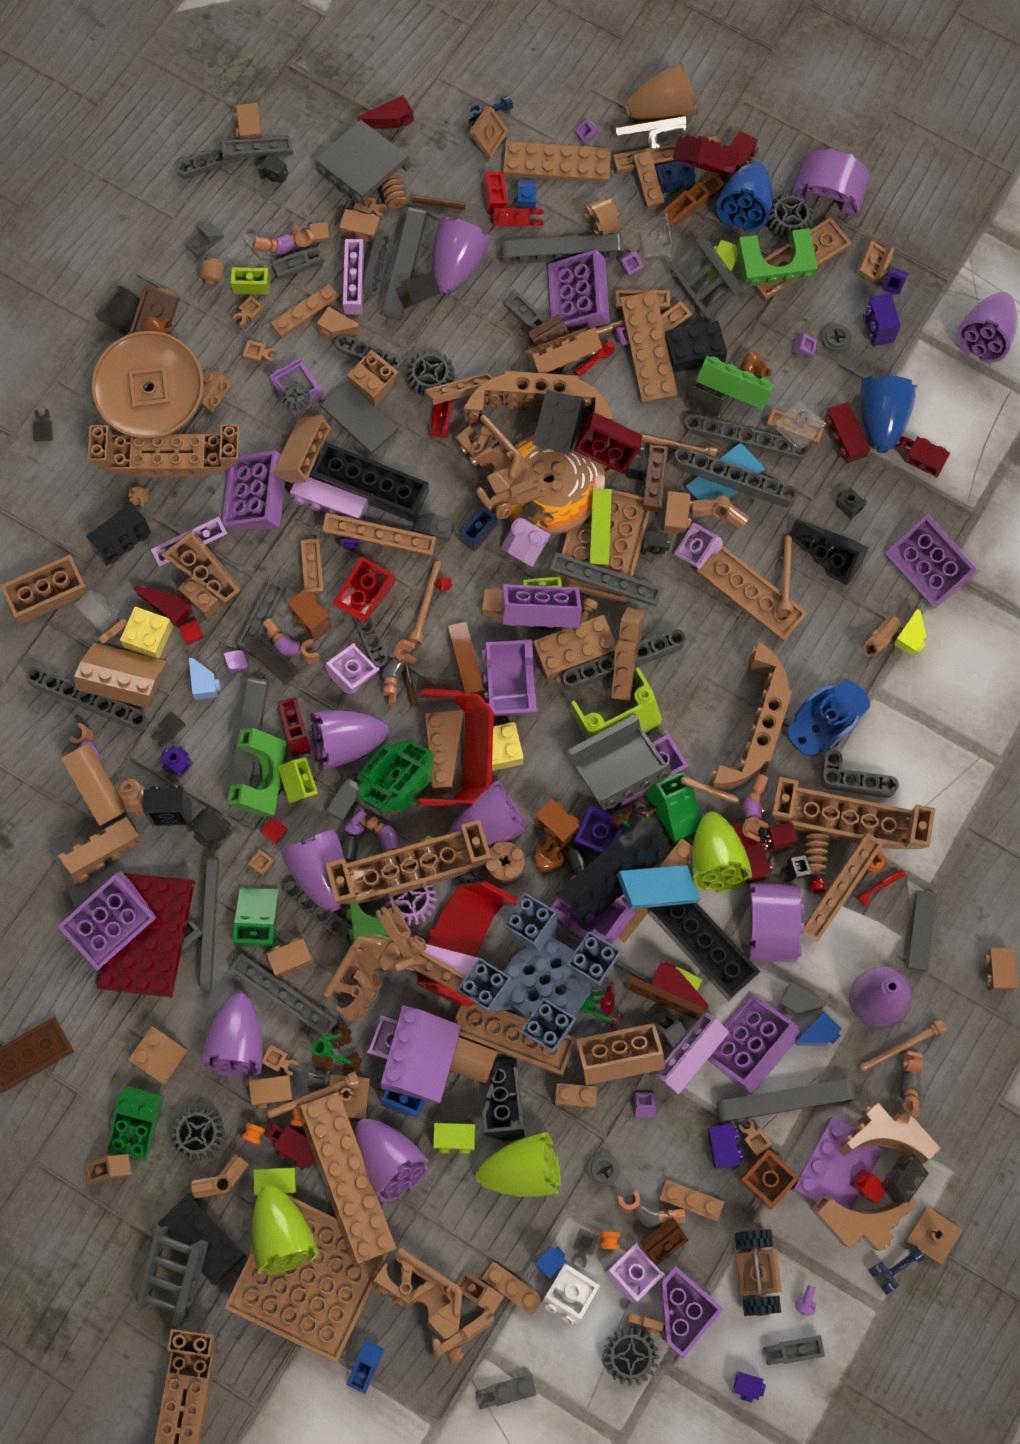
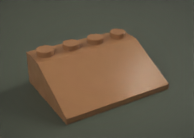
(119, 675)

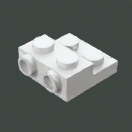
(570, 1295)

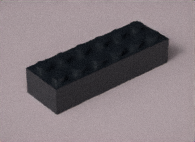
(376, 482)
(598, 883)
(706, 946)

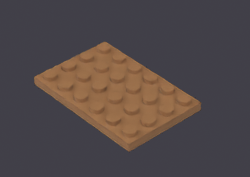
(626, 538)

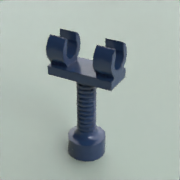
(505, 104)
(915, 1255)

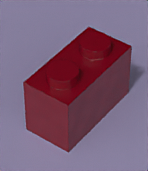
(780, 838)

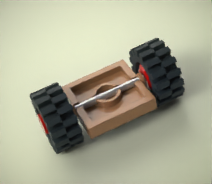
(758, 1272)

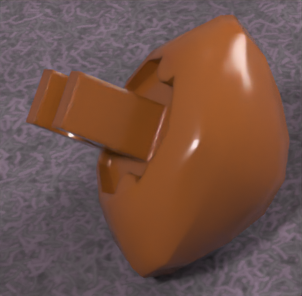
(153, 324)
(755, 364)
(547, 857)

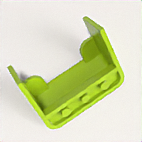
(646, 711)

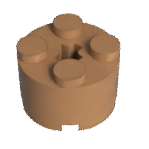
(602, 216)
(513, 870)

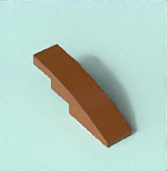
(693, 199)
(465, 658)

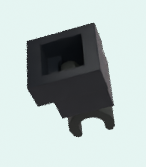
(637, 467)
(797, 868)

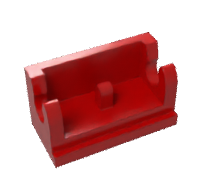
(494, 191)
(441, 419)

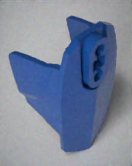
(831, 713)

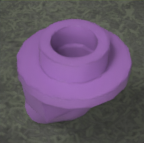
(354, 827)
(806, 1305)

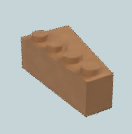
(563, 350)
(202, 565)
(444, 738)
(99, 851)

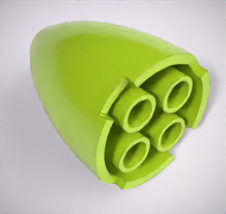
(718, 856)
(522, 1168)
(280, 1233)

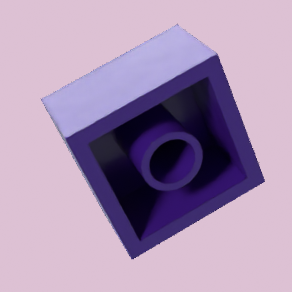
(881, 319)
(597, 832)

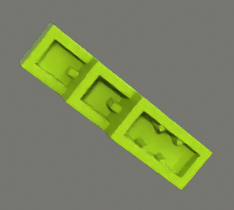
(600, 526)

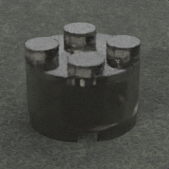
(210, 829)

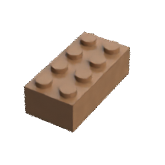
(44, 589)
(573, 647)
(620, 1054)

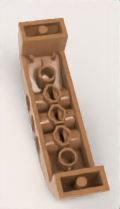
(851, 818)
(409, 866)

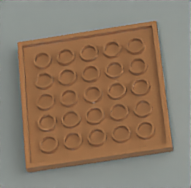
(317, 1299)

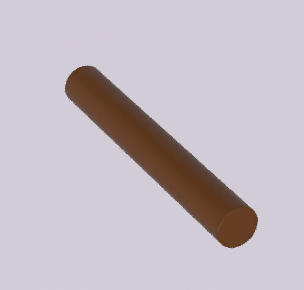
(439, 202)
(409, 685)

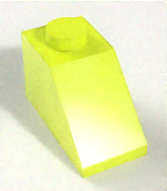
(912, 635)

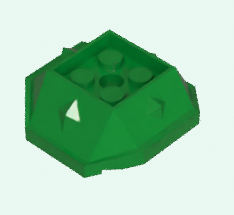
(395, 775)

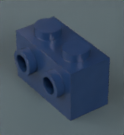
(675, 176)
(478, 528)

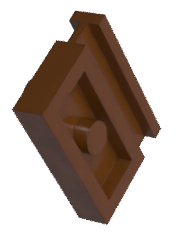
(548, 330)
(664, 1241)

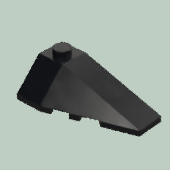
(834, 552)
(503, 1106)

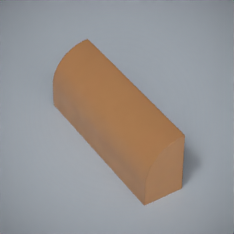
(302, 449)
(94, 784)
(473, 1060)

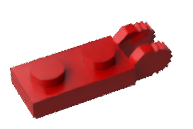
(516, 216)

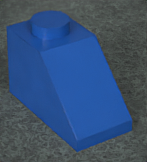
(527, 193)
(820, 1032)
(402, 1103)
(551, 1261)
(365, 1366)

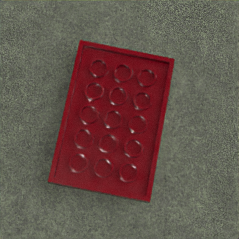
(152, 958)

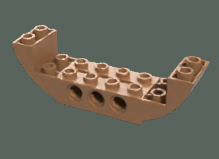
(528, 392)
(164, 456)
(770, 715)
(186, 1388)

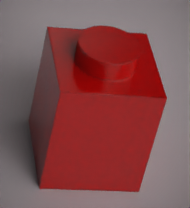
(868, 1186)

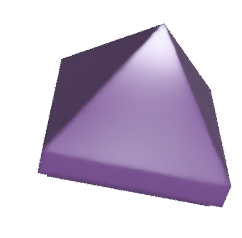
(622, 336)

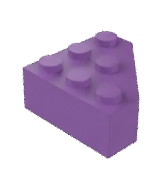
(685, 1311)

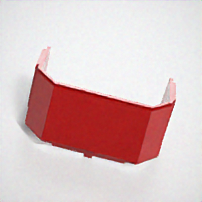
(477, 746)
(464, 927)

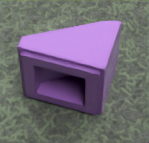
(587, 130)
(631, 263)
(804, 345)
(235, 661)
(645, 1104)

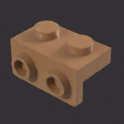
(875, 262)
(214, 389)

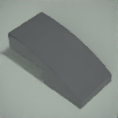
(344, 800)

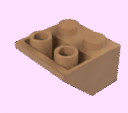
(372, 377)

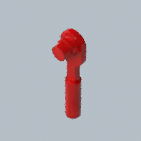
(607, 349)
(864, 896)

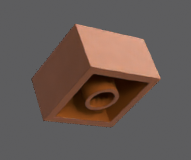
(309, 614)
(557, 823)
(769, 1179)

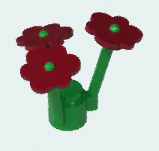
(606, 1003)

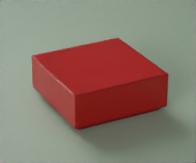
(191, 632)
(274, 830)

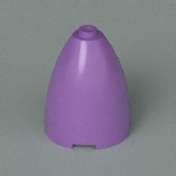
(457, 252)
(989, 328)
(344, 736)
(497, 814)
(307, 866)
(880, 996)
(234, 1040)
(389, 1159)

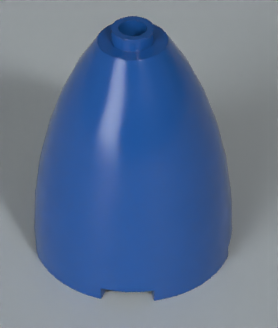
(746, 198)
(886, 409)

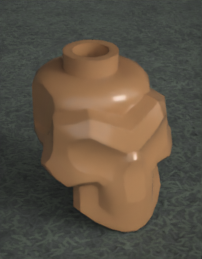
(132, 795)

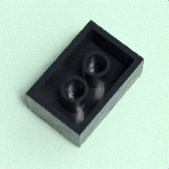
(693, 343)
(558, 422)
(119, 534)
(167, 806)

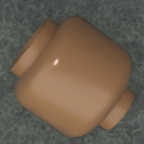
(211, 271)

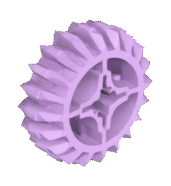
(418, 897)

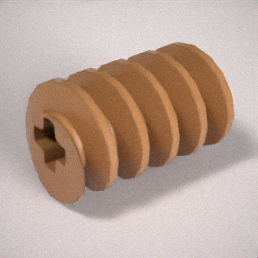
(394, 192)
(814, 851)

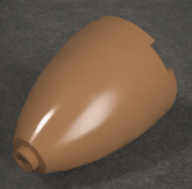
(663, 96)

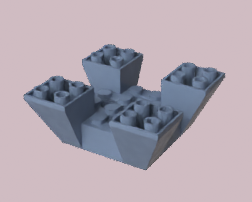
(514, 989)

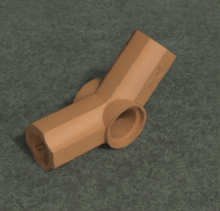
(729, 512)
(882, 636)
(210, 1186)

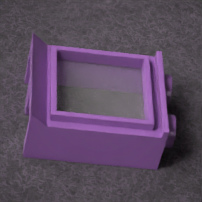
(296, 374)

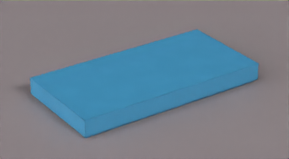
(706, 490)
(658, 887)

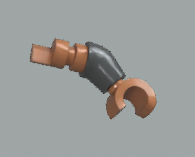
(395, 667)
(911, 1081)
(646, 1215)

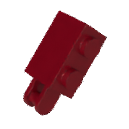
(746, 147)
(923, 454)
(292, 1145)

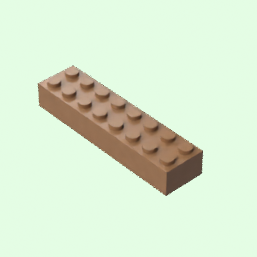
(346, 1179)

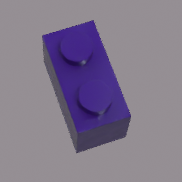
(724, 1146)

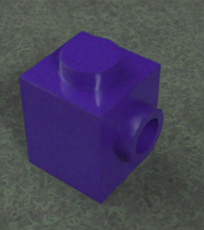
(895, 280)
(748, 1386)

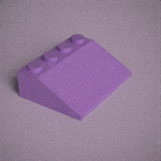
(579, 290)
(253, 493)
(932, 561)
(107, 920)
(754, 1043)
(420, 1055)
(832, 1173)

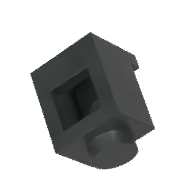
(273, 169)
(850, 508)
(655, 543)

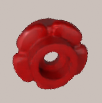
(443, 583)
(818, 885)

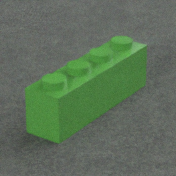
(735, 382)

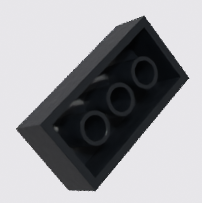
(191, 1223)

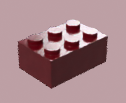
(706, 155)
(608, 443)

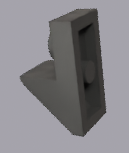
(206, 237)
(433, 526)

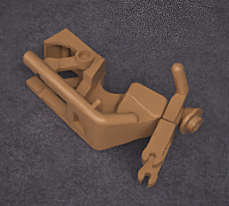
(509, 469)
(371, 953)
(442, 1301)

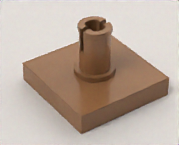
(488, 131)
(354, 1100)
(934, 1235)

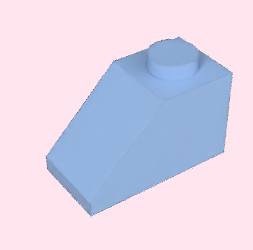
(203, 681)

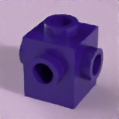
(175, 761)

